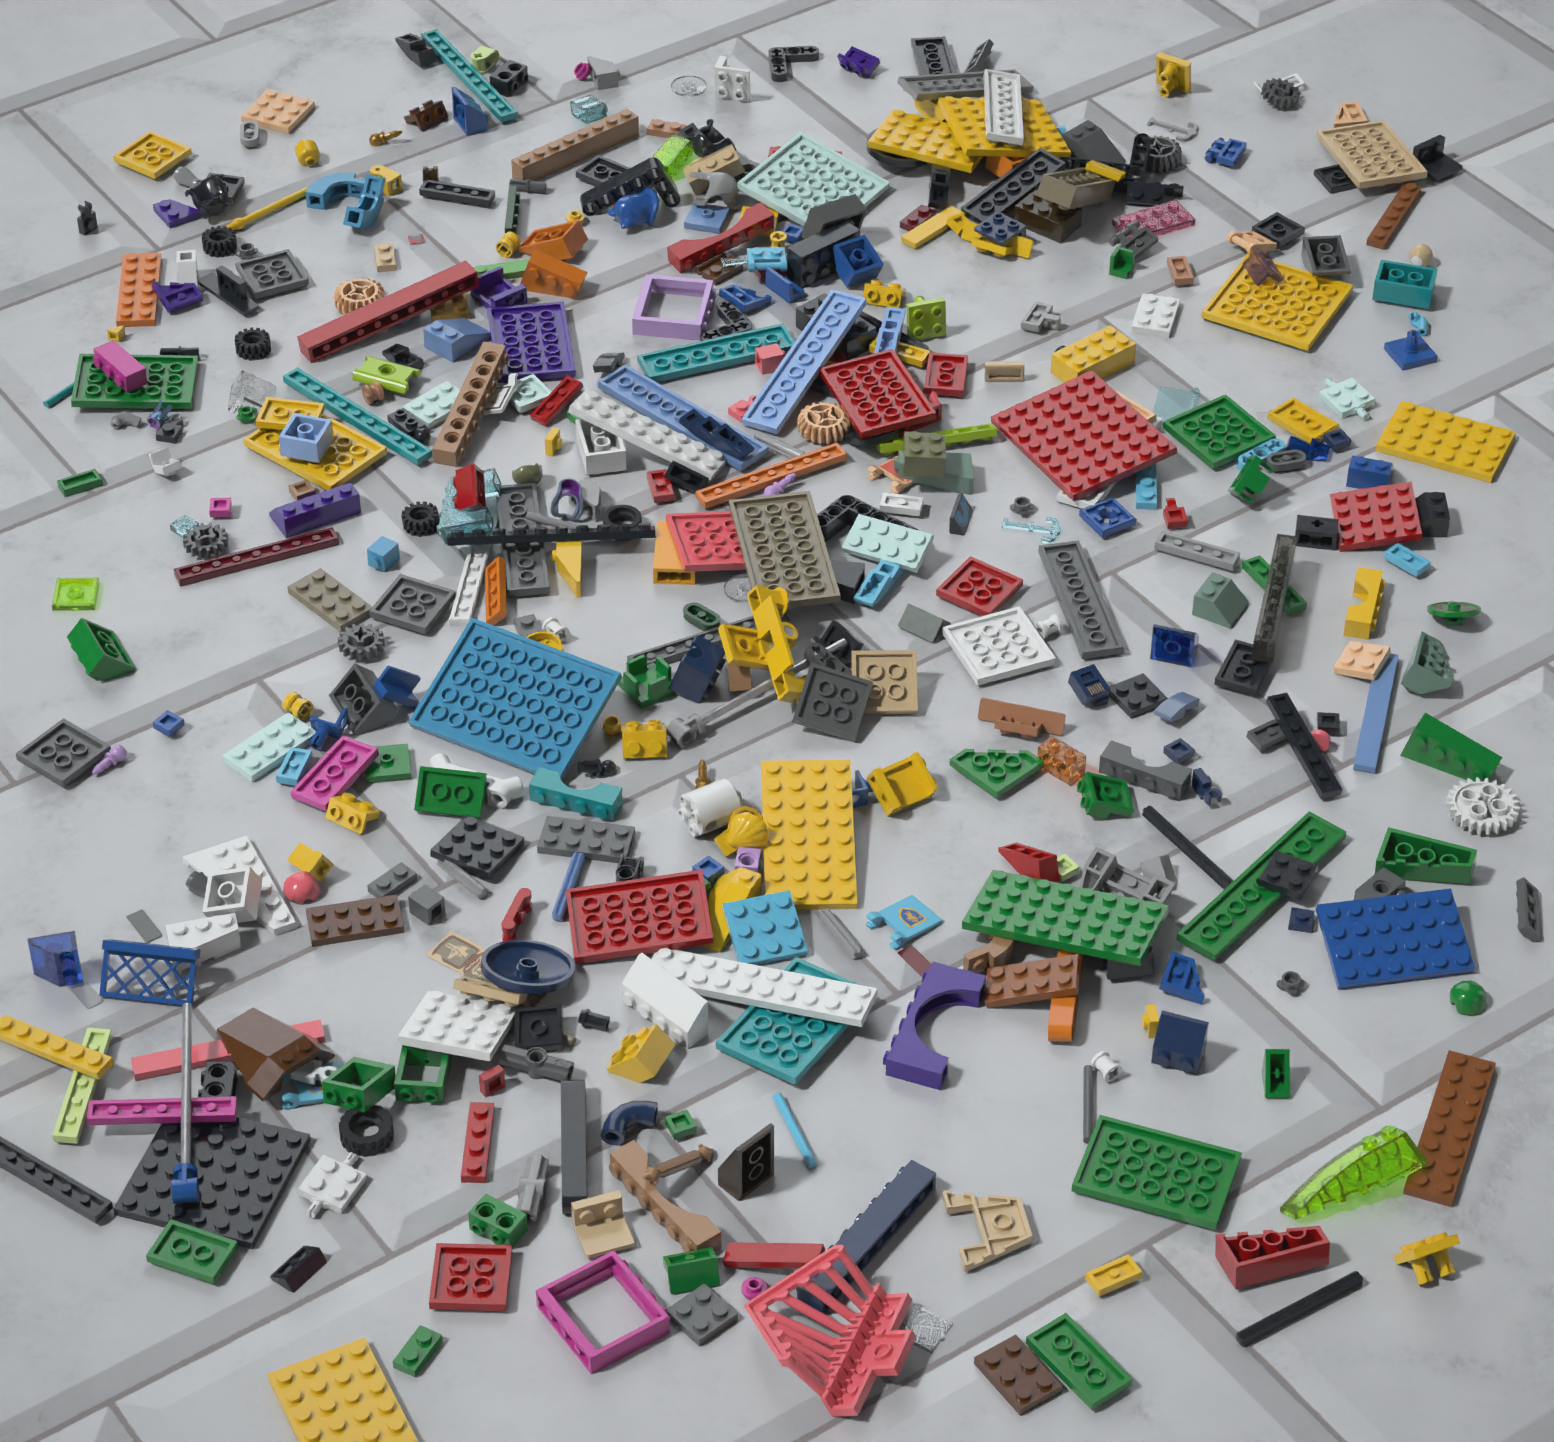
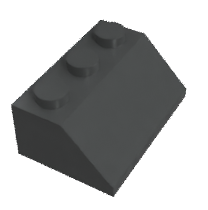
(364, 703)

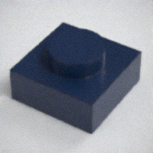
(1337, 439)
(1179, 751)
(1301, 920)

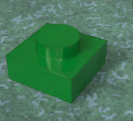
(680, 1124)

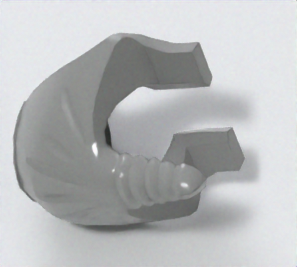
(720, 184)

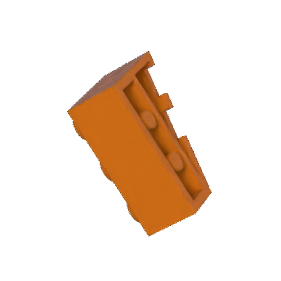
(552, 276)

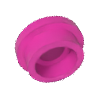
(582, 71)
(753, 1287)

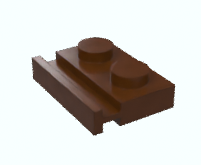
(714, 271)

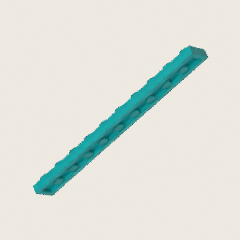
(469, 76)
(358, 416)

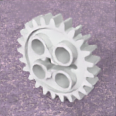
(1482, 806)

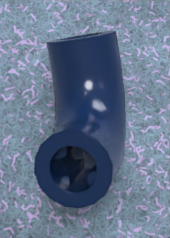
(625, 1116)

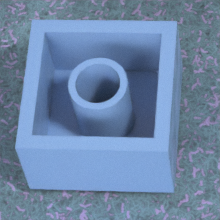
(306, 437)

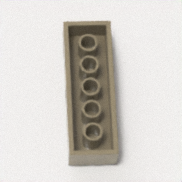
(1075, 188)

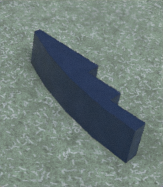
(720, 437)

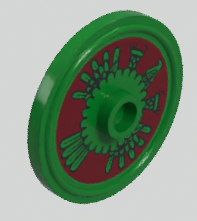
(1454, 609)

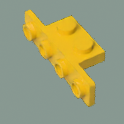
(1018, 245)

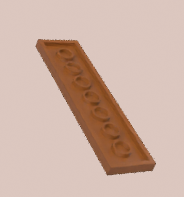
(1450, 1127)

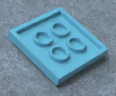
(765, 928)

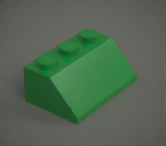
(99, 651)

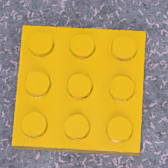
(152, 154)

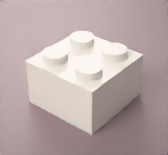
(233, 892)

